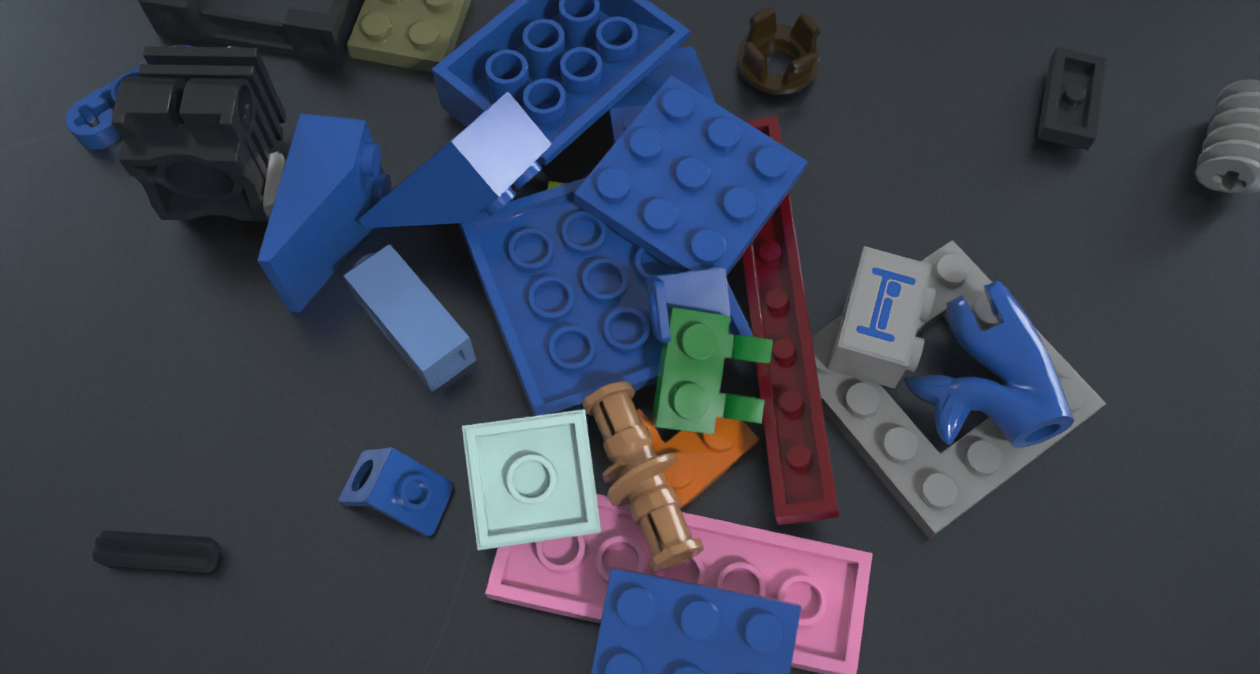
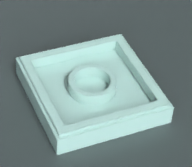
(531, 479)

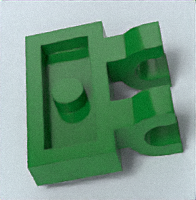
(693, 369)

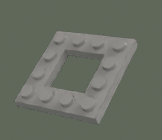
(928, 483)

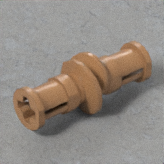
(639, 476)

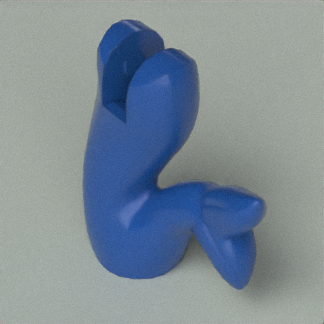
(1033, 401)

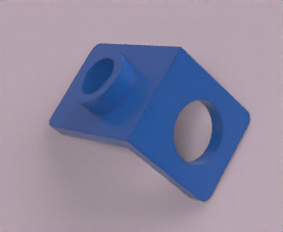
(691, 290)
(399, 489)

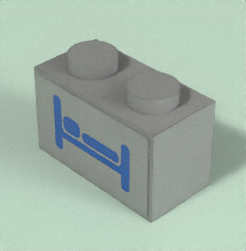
(882, 318)

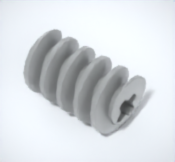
(1233, 142)

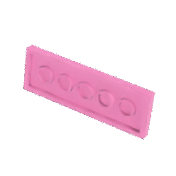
(826, 579)

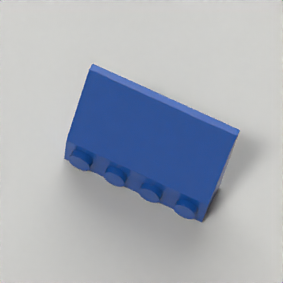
(558, 62)

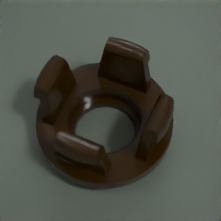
(767, 38)

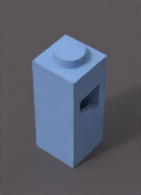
(410, 317)

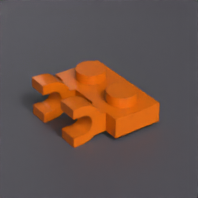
(701, 455)

